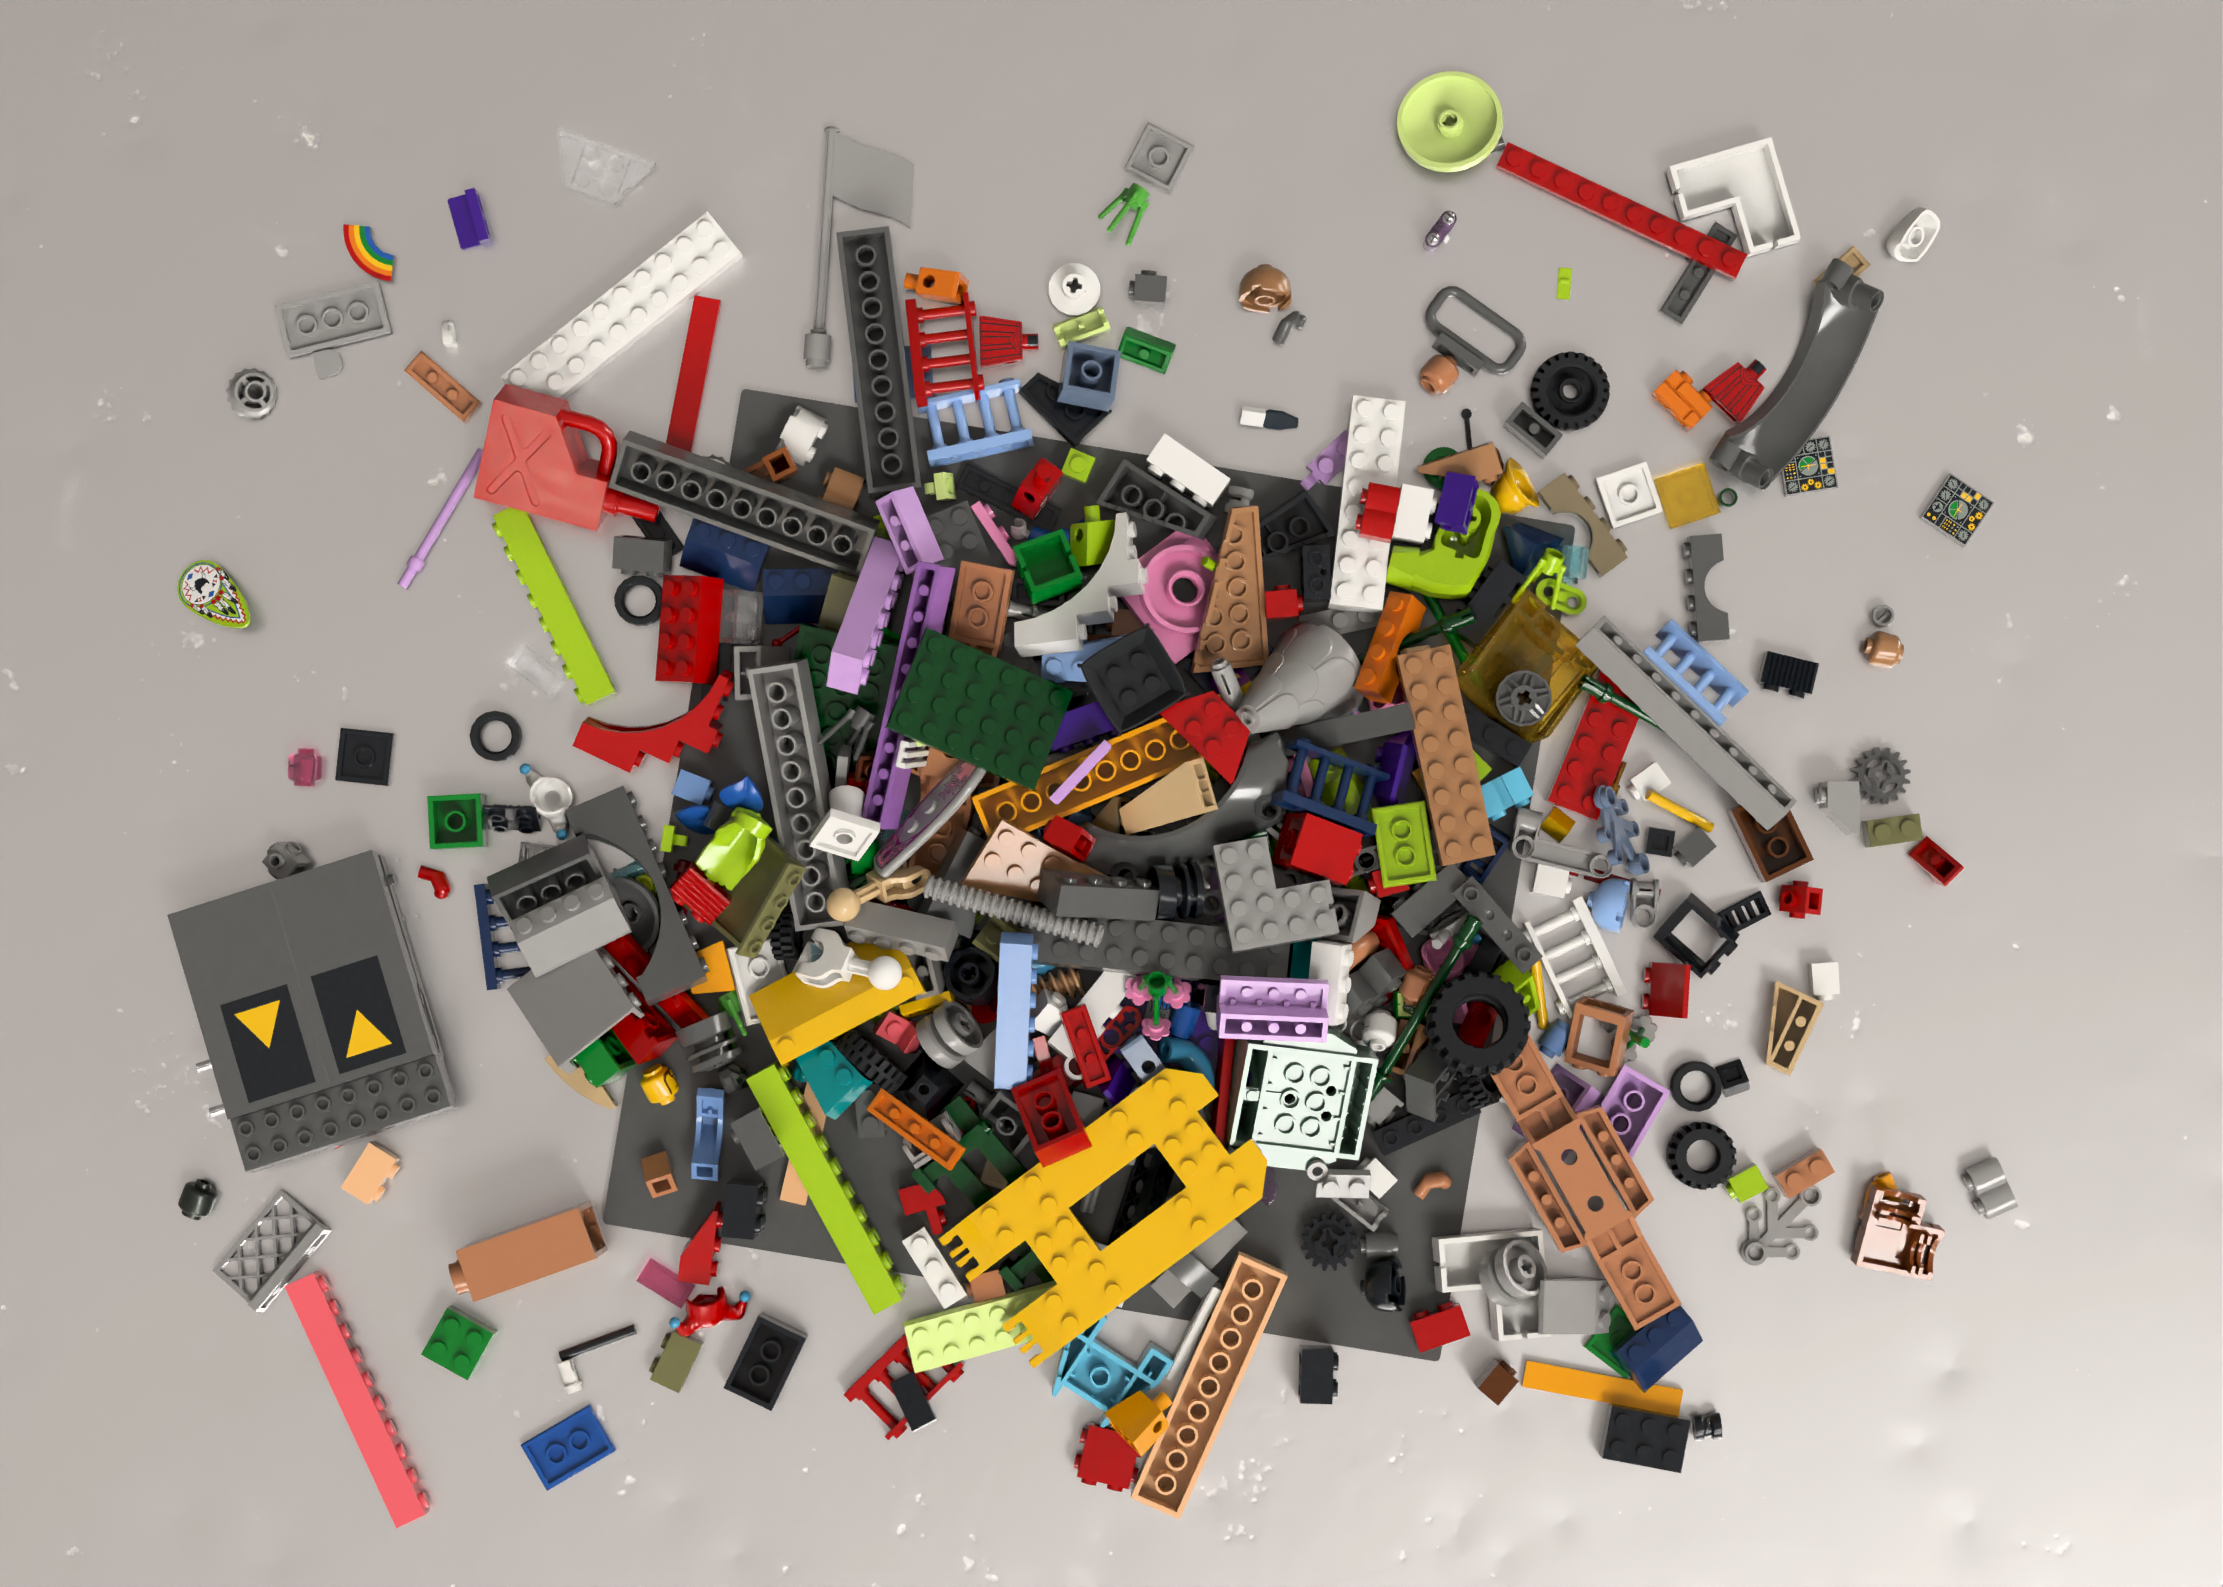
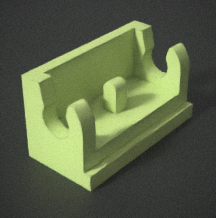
(1082, 327)

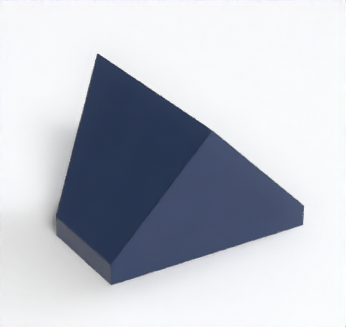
(1528, 545)

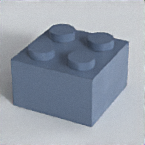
(1088, 376)

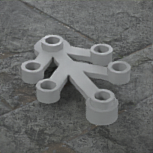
(1777, 1227)

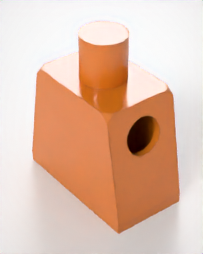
(946, 289)

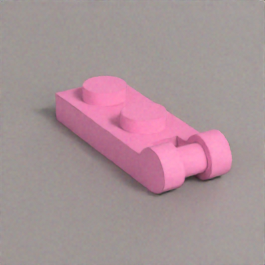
(998, 534)

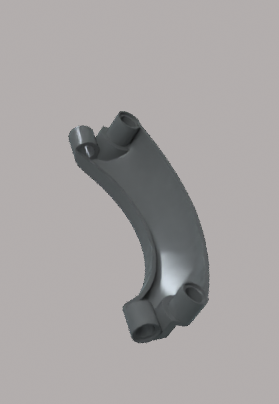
(1830, 347)

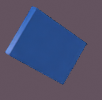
(568, 1447)

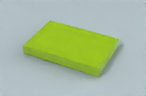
(1404, 844)

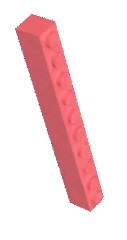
(357, 1399)

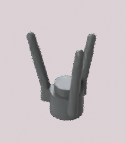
(860, 720)

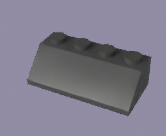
(544, 877)

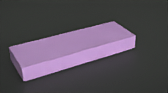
(1080, 772)

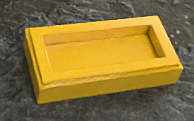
(925, 1005)

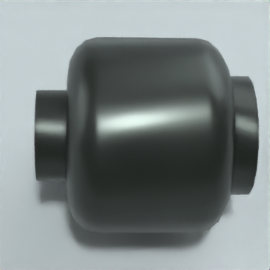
(197, 1199)

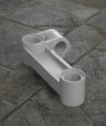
(1552, 854)

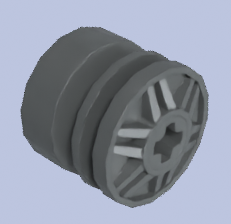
(1519, 683)
(709, 1042)

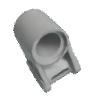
(1643, 900)

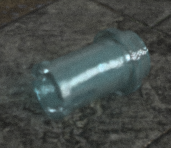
(631, 870)

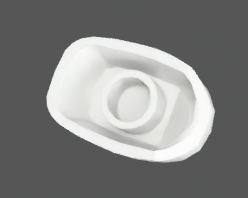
(1913, 235)

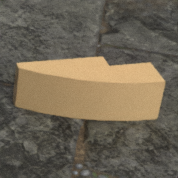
(580, 1084)

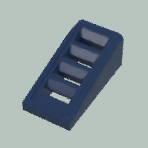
(1480, 877)

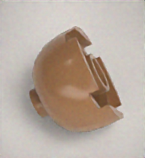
(1265, 288)

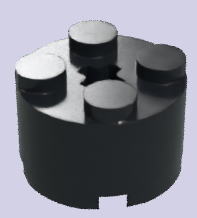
(961, 967)

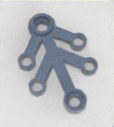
(1620, 830)

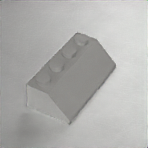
(570, 926)

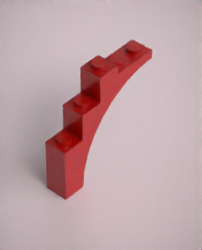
(624, 745)

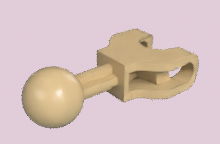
(845, 903)

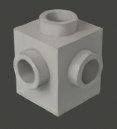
(285, 860)

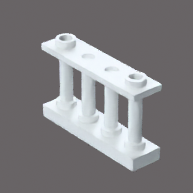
(1588, 936)

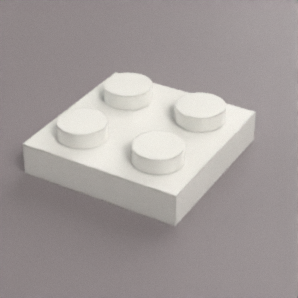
(1629, 495)

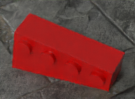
(647, 1036)

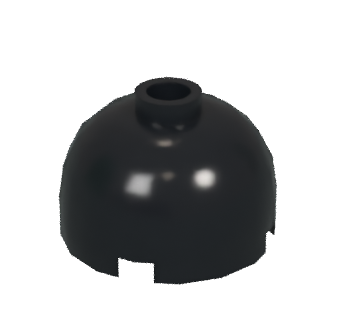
(1383, 1286)

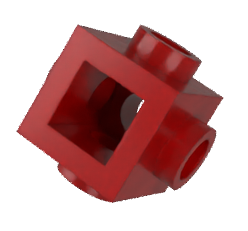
(1800, 899)

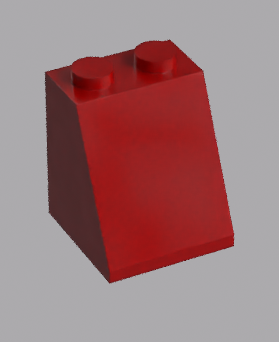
(1317, 848)

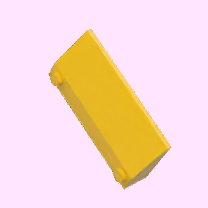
(806, 1016)

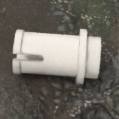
(569, 1377)

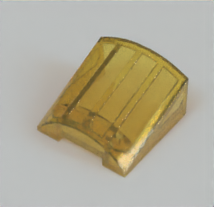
(1531, 641)

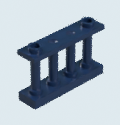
(1291, 800)
(490, 948)

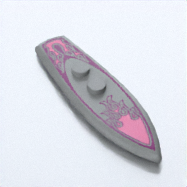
(928, 817)

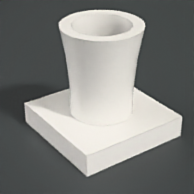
(843, 828)

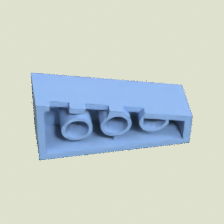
(1064, 665)

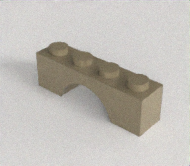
(1563, 497)

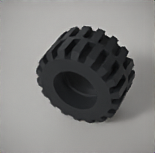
(1724, 1155)

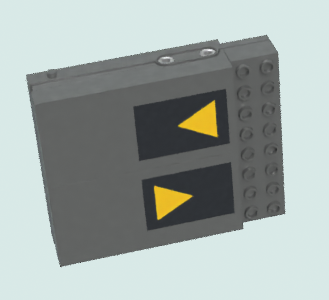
(312, 1011)

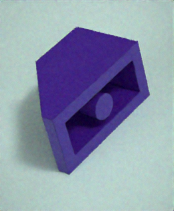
(1121, 1082)

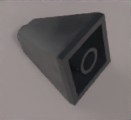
(941, 1085)

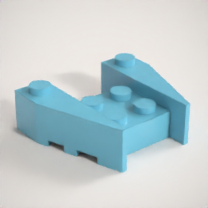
(1105, 1375)

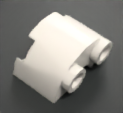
(801, 434)

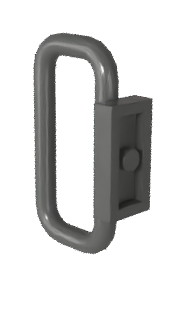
(1462, 352)

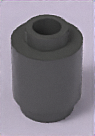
(1379, 1244)

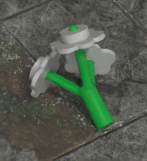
(1641, 1033)

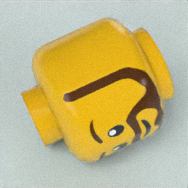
(659, 1084)

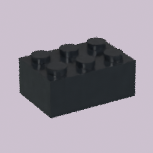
(743, 1208)
(765, 1361)
(1644, 1438)

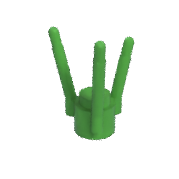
(1133, 198)
(730, 1003)

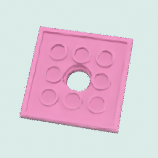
(1174, 621)

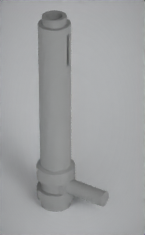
(1230, 690)

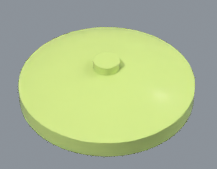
(1450, 121)

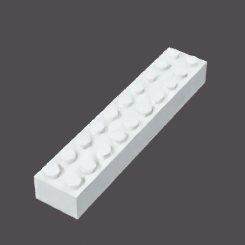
(627, 311)

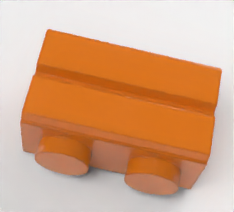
(1683, 399)

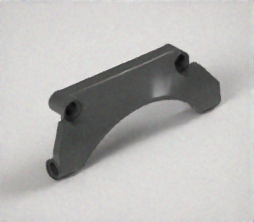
(1238, 817)

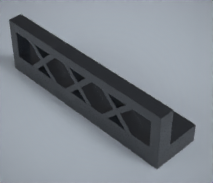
(1153, 1195)

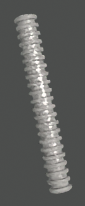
(1013, 911)

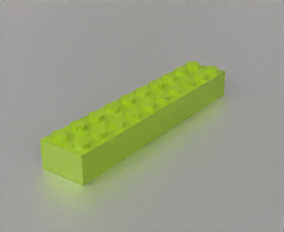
(826, 1186)

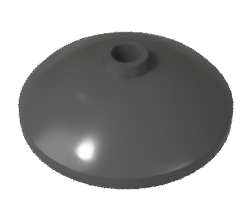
(647, 920)

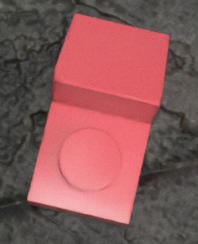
(898, 1031)

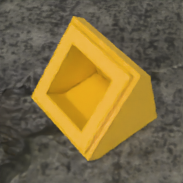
(1557, 824)

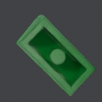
(1146, 350)

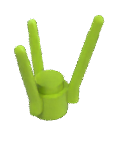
(1549, 563)

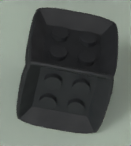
(1133, 679)

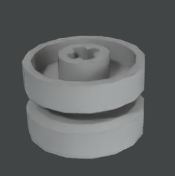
(949, 1034)
(1512, 1273)

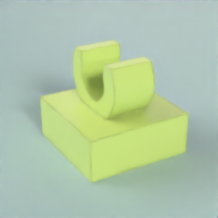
(942, 486)

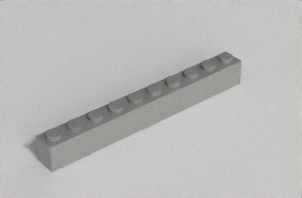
(1686, 723)

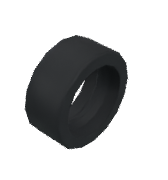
(619, 600)
(476, 730)
(1485, 958)
(1716, 1087)

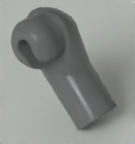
(1286, 324)

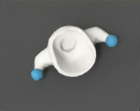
(550, 798)

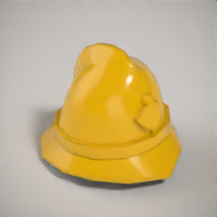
(1514, 489)

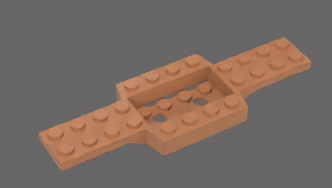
(980, 623)
(1612, 1230)

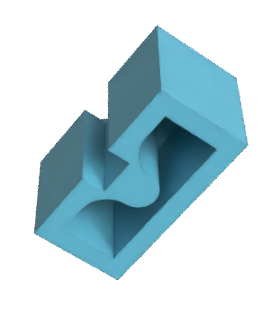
(1505, 792)

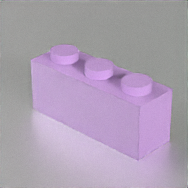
(909, 529)

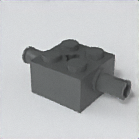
(1002, 1114)

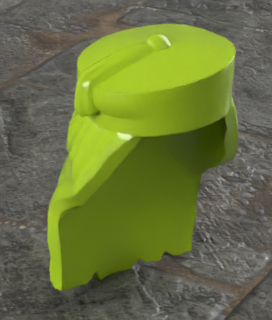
(734, 848)

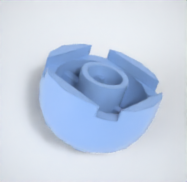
(1609, 903)

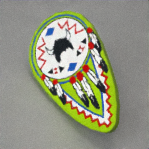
(213, 595)

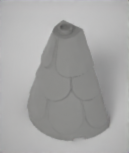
(1302, 681)

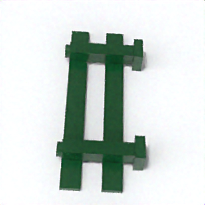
(980, 1134)

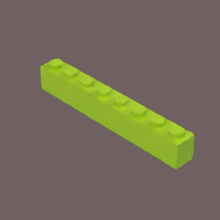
(555, 605)

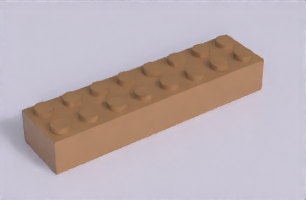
(1445, 755)

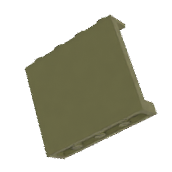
(759, 899)

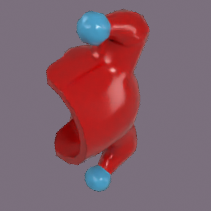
(709, 1311)

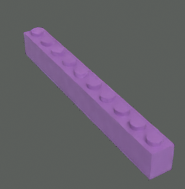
(925, 610)

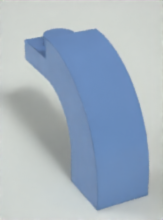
(709, 1134)

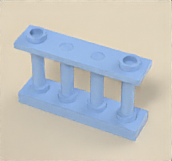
(992, 441)
(1703, 664)

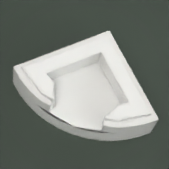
(448, 333)

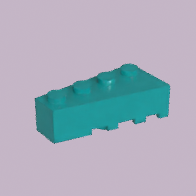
(832, 1078)

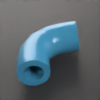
(1187, 1055)

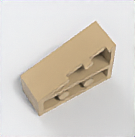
(1790, 1027)

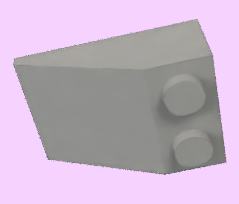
(1574, 1306)

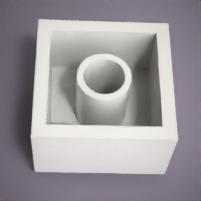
(1413, 514)

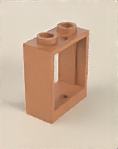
(1608, 1013)

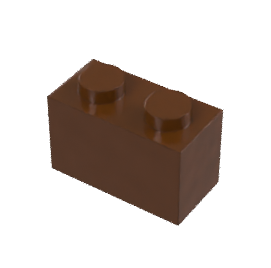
(1497, 1381)

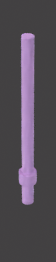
(416, 562)

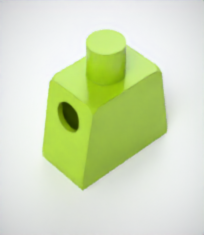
(1091, 539)

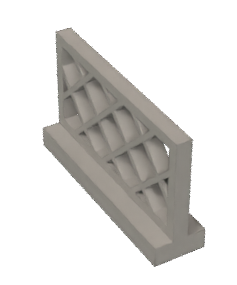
(287, 1267)

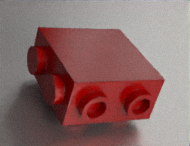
(1106, 1458)

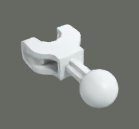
(841, 962)

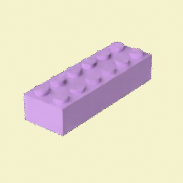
(866, 617)

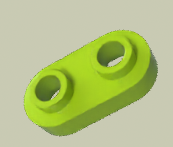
(1564, 594)

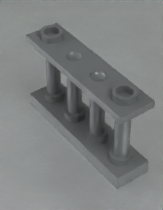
(1497, 925)

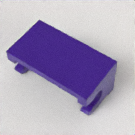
(1457, 502)

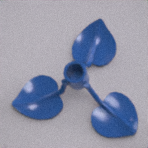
(734, 795)

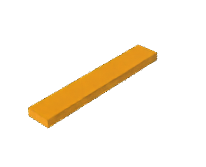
(1601, 1387)

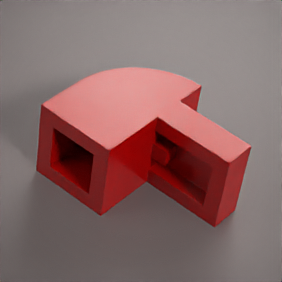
(916, 1199)

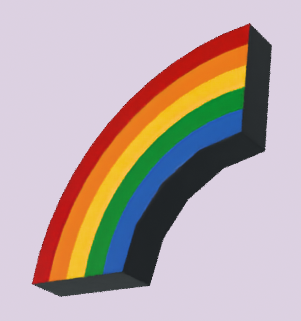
(367, 254)

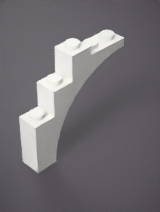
(1095, 604)

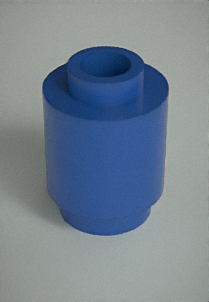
(1184, 1021)

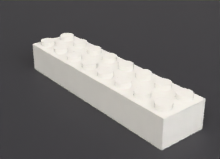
(1372, 457)

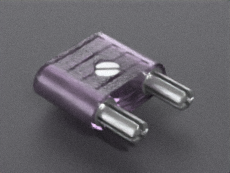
(1440, 231)

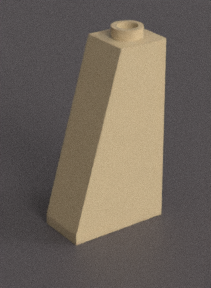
(1173, 798)

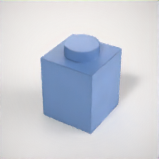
(693, 788)

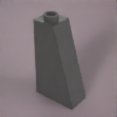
(953, 868)

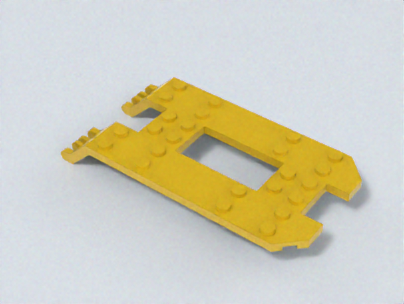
(1096, 1280)

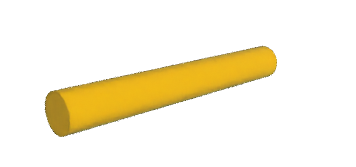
(1679, 810)
(1542, 1017)

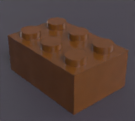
(1773, 850)

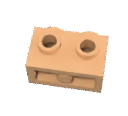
(371, 1172)

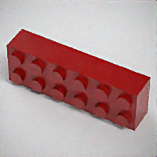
(1592, 754)

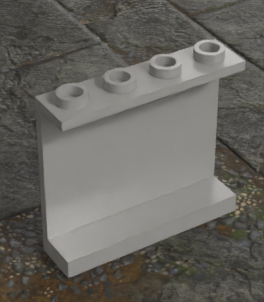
(574, 1004)

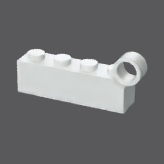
(1101, 1002)

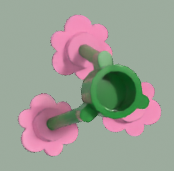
(1155, 986)

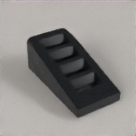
(1726, 914)

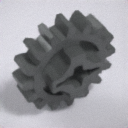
(1884, 763)

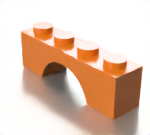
(1378, 673)

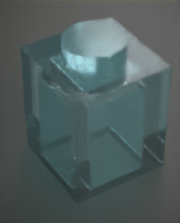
(1576, 562)

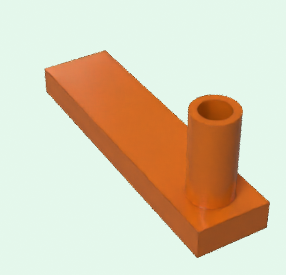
(916, 1129)

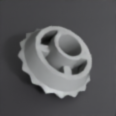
(252, 393)

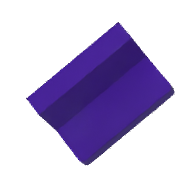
(469, 219)

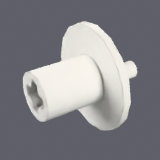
(1074, 289)

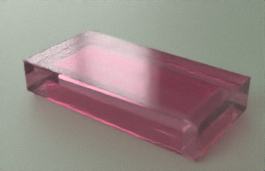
(665, 1283)

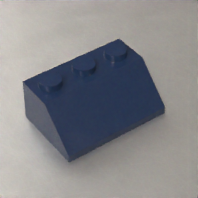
(724, 555)
(795, 594)
(1657, 1347)

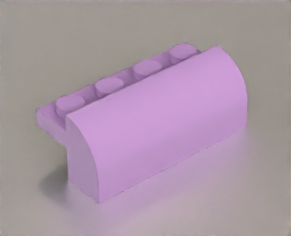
(1272, 1009)

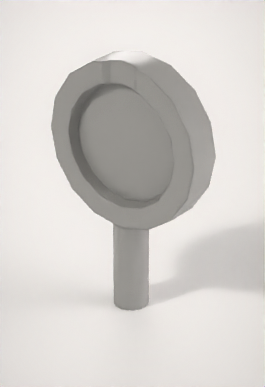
(1447, 927)

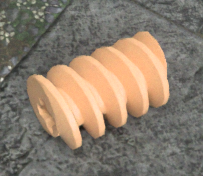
(1062, 983)

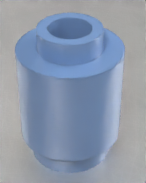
(1555, 1038)

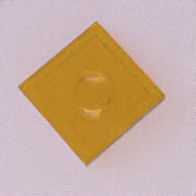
(1687, 496)

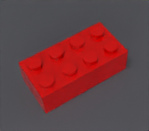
(689, 629)

